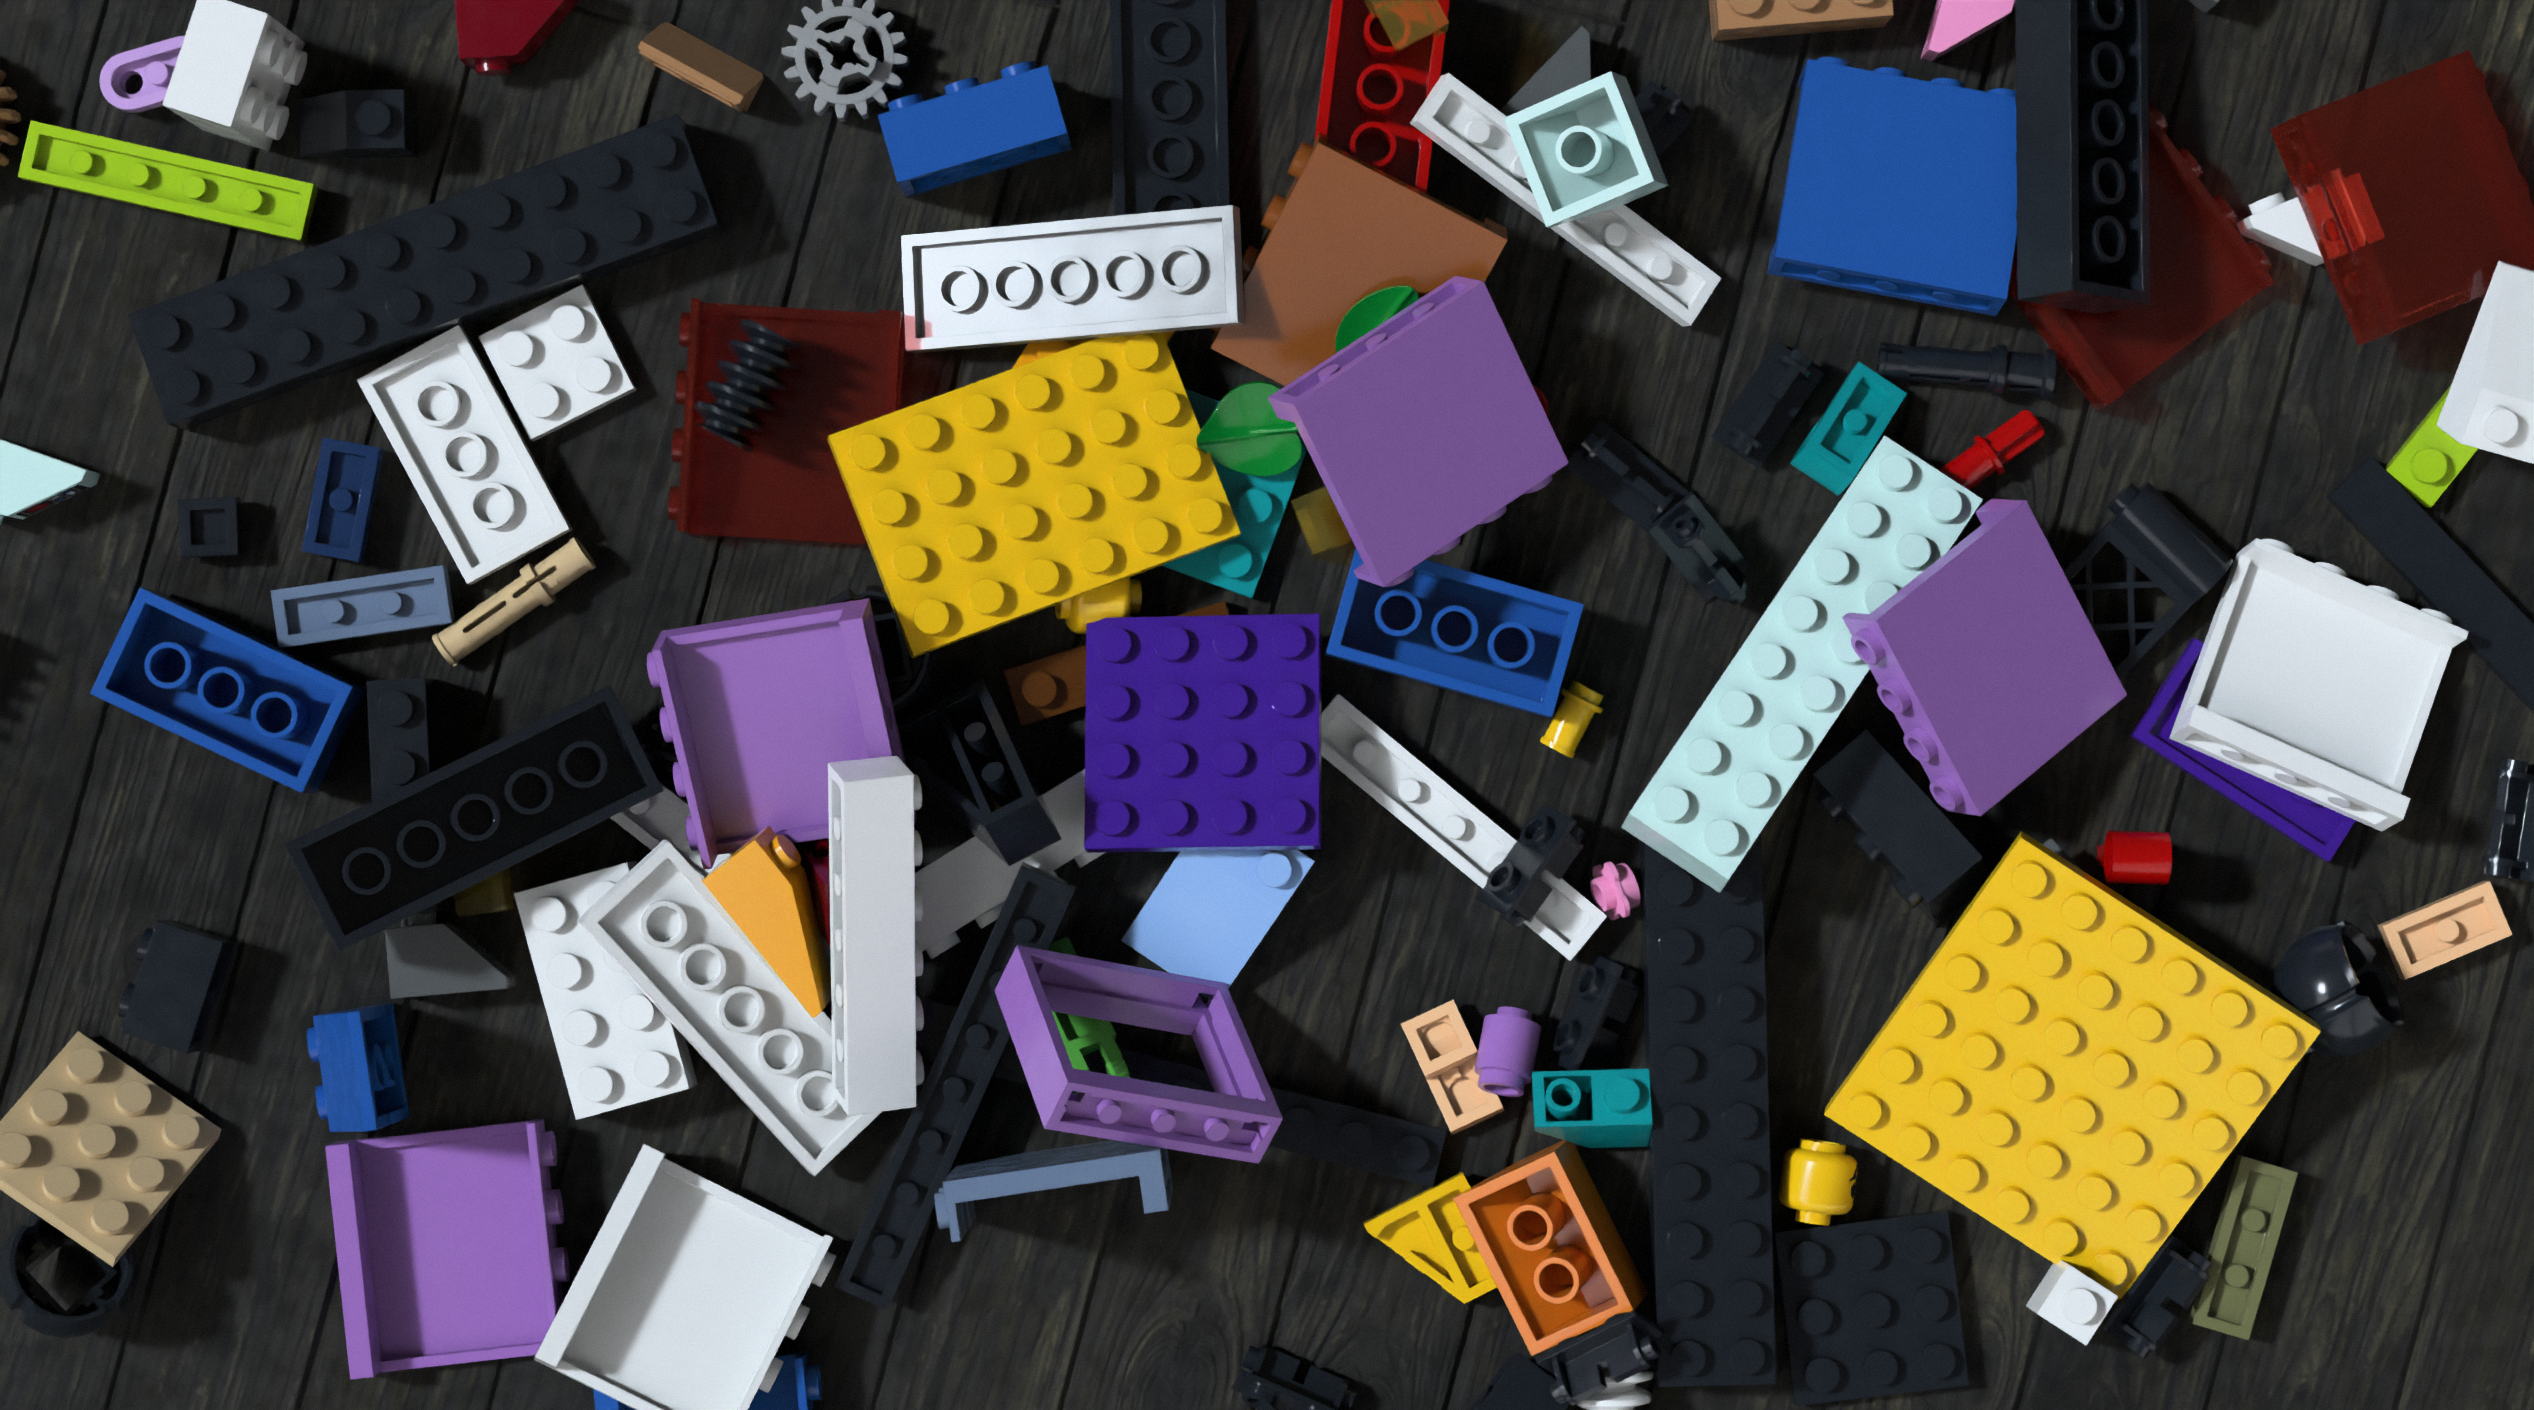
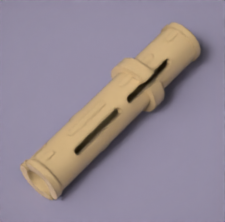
(534, 587)

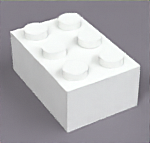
(236, 73)

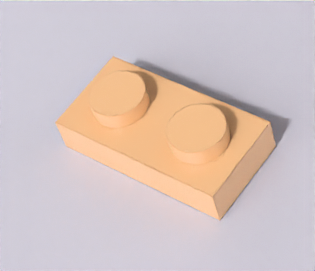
(2444, 930)

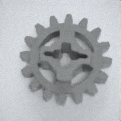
(835, 81)

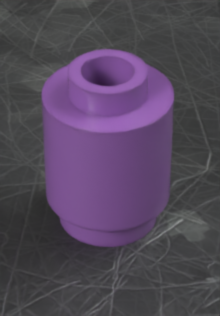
(1507, 1051)

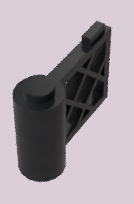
(2164, 549)

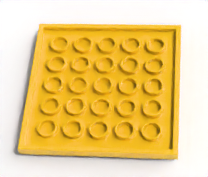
(2071, 1067)

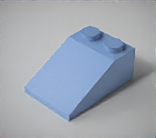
(1215, 910)

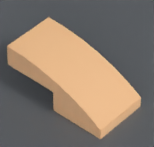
(1448, 1064)

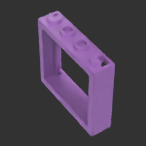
(1225, 1123)

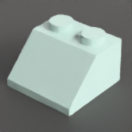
(1586, 150)

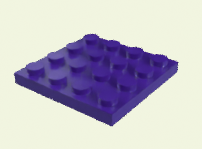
(1203, 733)

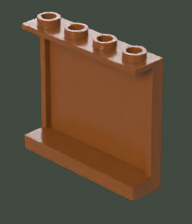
(1334, 243)

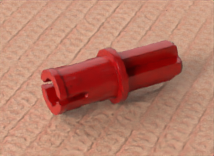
(1994, 450)

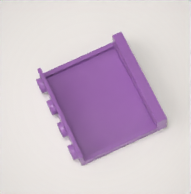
(1423, 429)
(1987, 660)
(763, 713)
(447, 1245)

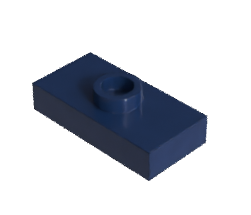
(342, 500)

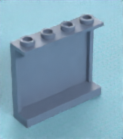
(1052, 1170)

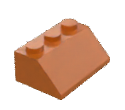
(1551, 1247)

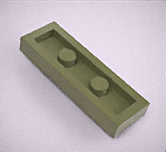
(2243, 1246)

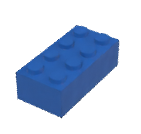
(1459, 634)
(227, 690)

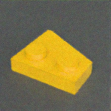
(1436, 1239)

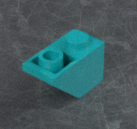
(1594, 1106)

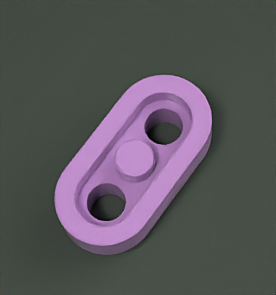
(155, 66)

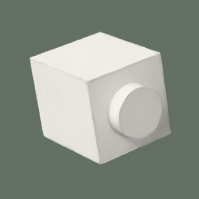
(2071, 1301)

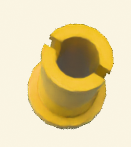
(1572, 718)

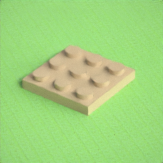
(98, 1148)

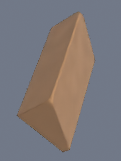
(701, 66)

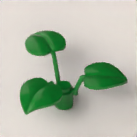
(1244, 426)

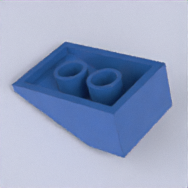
(358, 1068)

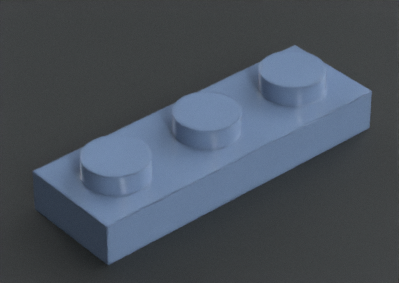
(362, 606)

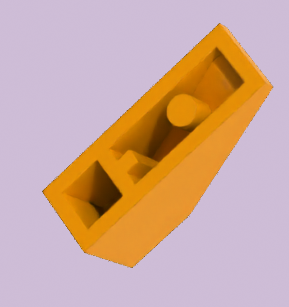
(774, 907)

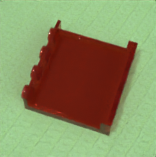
(2410, 194)
(2196, 280)
(791, 479)

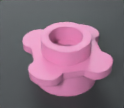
(1615, 889)

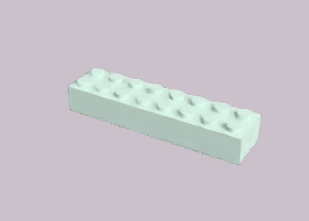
(1796, 666)

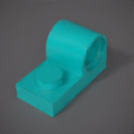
(1848, 429)

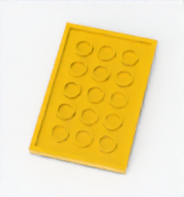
(1032, 487)

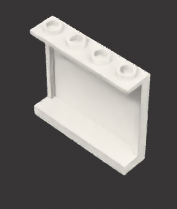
(2316, 682)
(684, 1294)

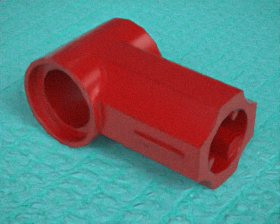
(2136, 857)

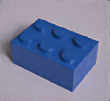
(974, 129)

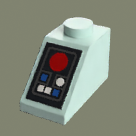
(37, 481)

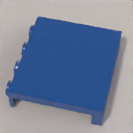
(1900, 187)

